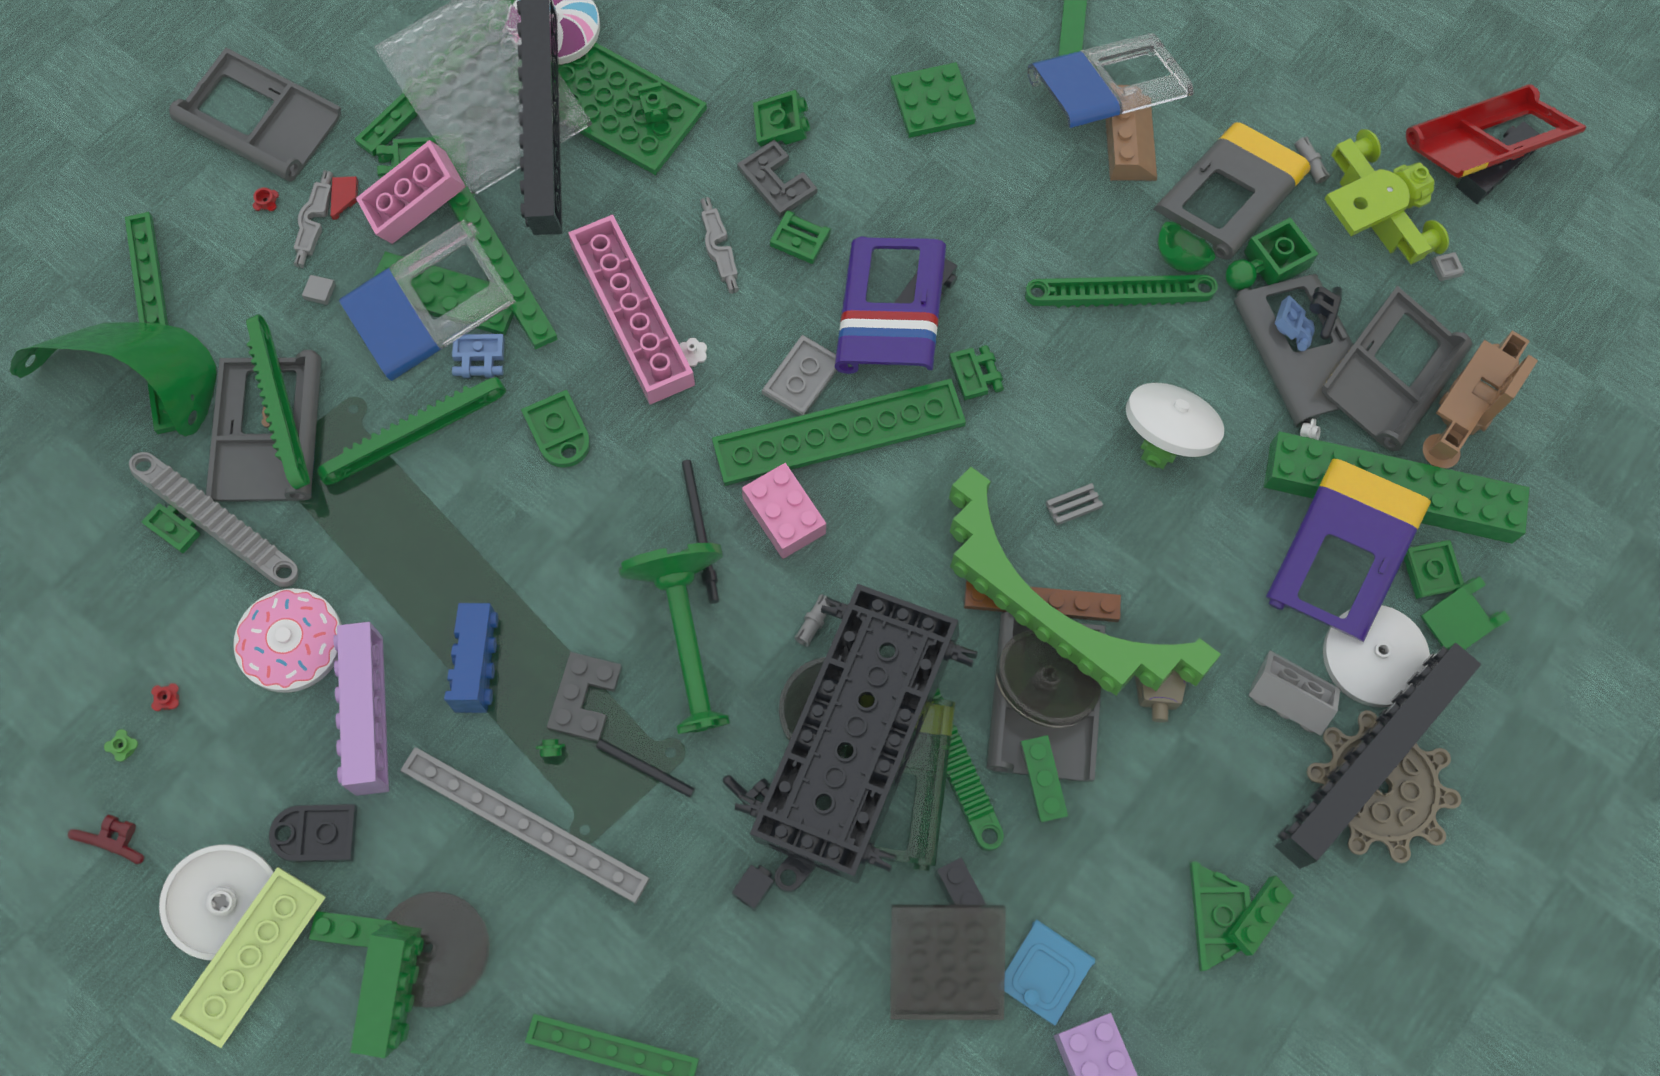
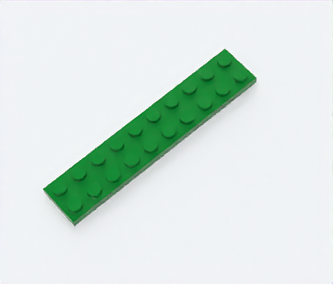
(838, 431)

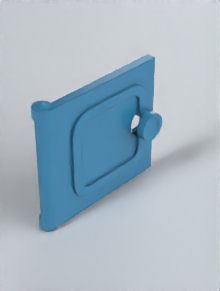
(1046, 972)

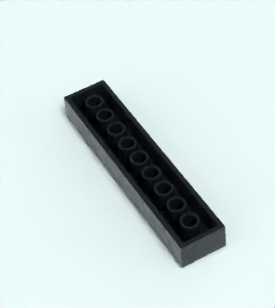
(540, 116)
(1376, 756)

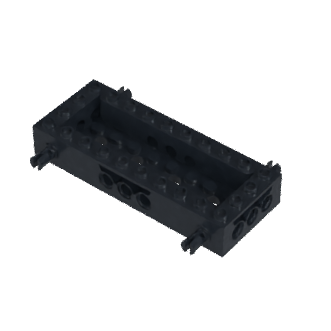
(881, 735)

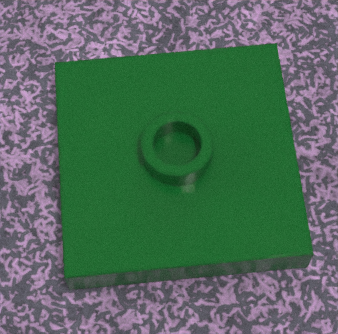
(1433, 569)

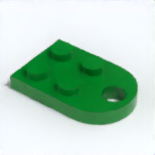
(558, 427)

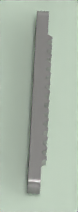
(213, 519)

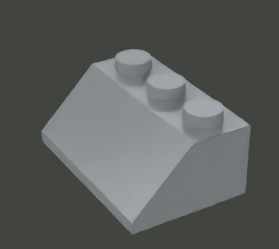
(1295, 693)

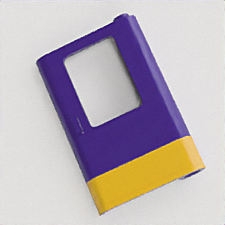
(1362, 513)

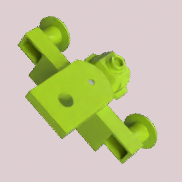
(1383, 199)

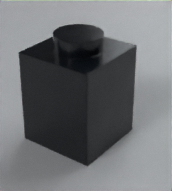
(753, 886)

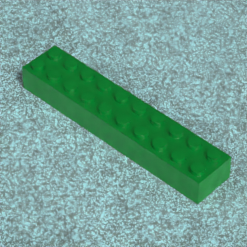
(1457, 498)

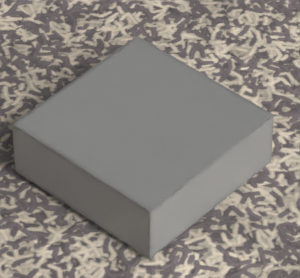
(1447, 266)
(318, 289)

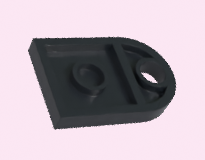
(317, 833)

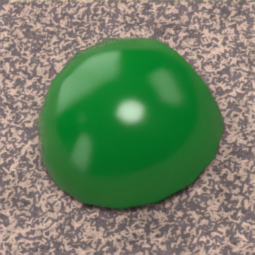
(1183, 249)

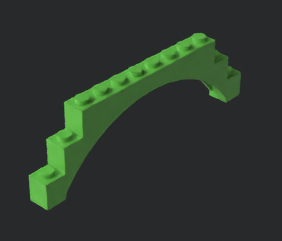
(1101, 656)

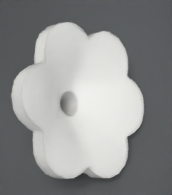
(694, 351)

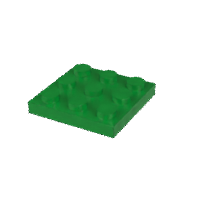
(932, 100)

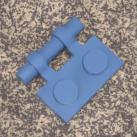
(1294, 324)
(478, 348)

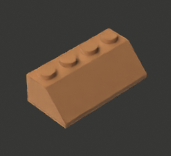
(1131, 146)

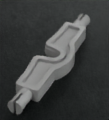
(310, 230)
(721, 255)

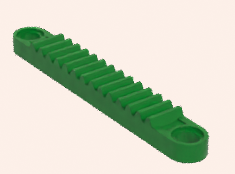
(1120, 290)
(276, 402)
(411, 430)
(970, 791)

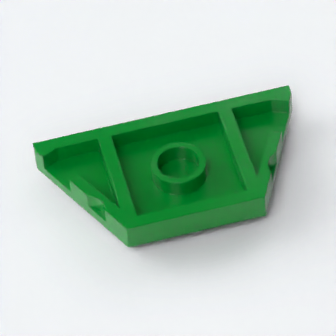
(1217, 908)

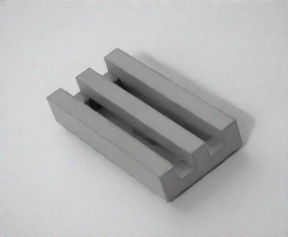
(1071, 495)

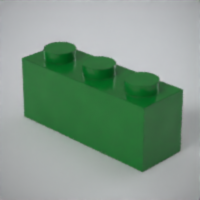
(1043, 778)

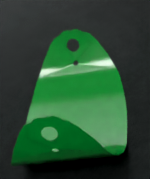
(162, 354)

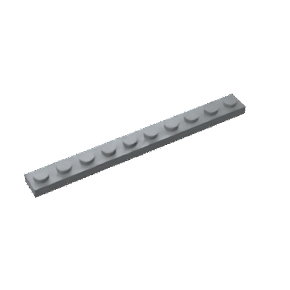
(525, 825)

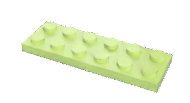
(248, 957)

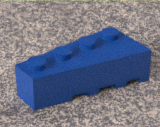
(472, 658)

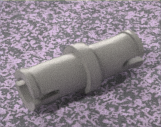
(1317, 168)
(812, 623)

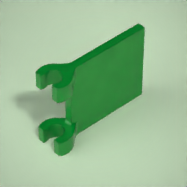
(1461, 617)

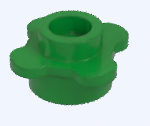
(550, 747)

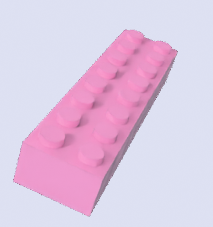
(631, 309)

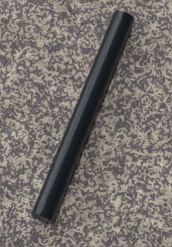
(645, 768)

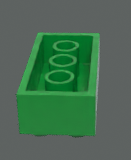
(387, 990)

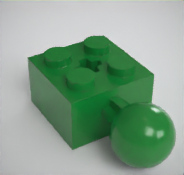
(1273, 254)

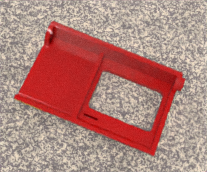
(1462, 146)

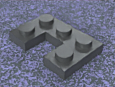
(779, 196)
(567, 711)

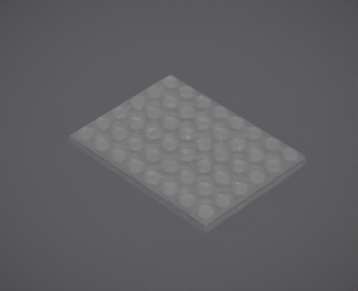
(465, 86)

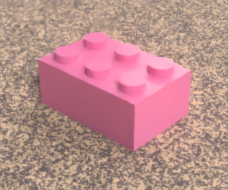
(784, 510)

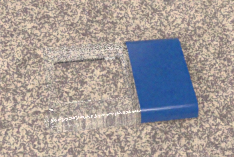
(1090, 94)
(397, 322)

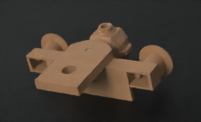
(1474, 404)

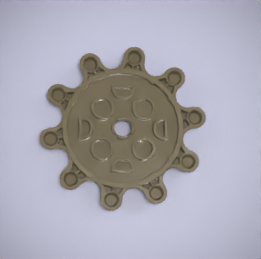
(1408, 805)

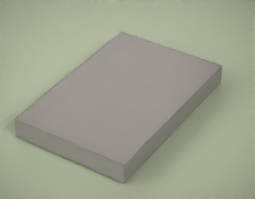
(801, 376)

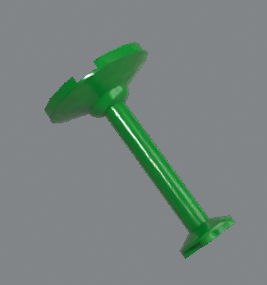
(673, 574)

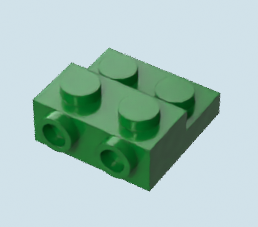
(781, 118)

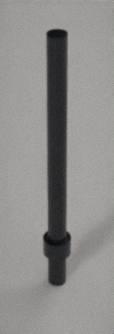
(709, 576)

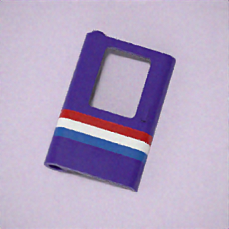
(890, 330)

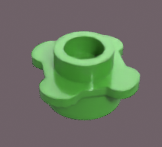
(128, 748)

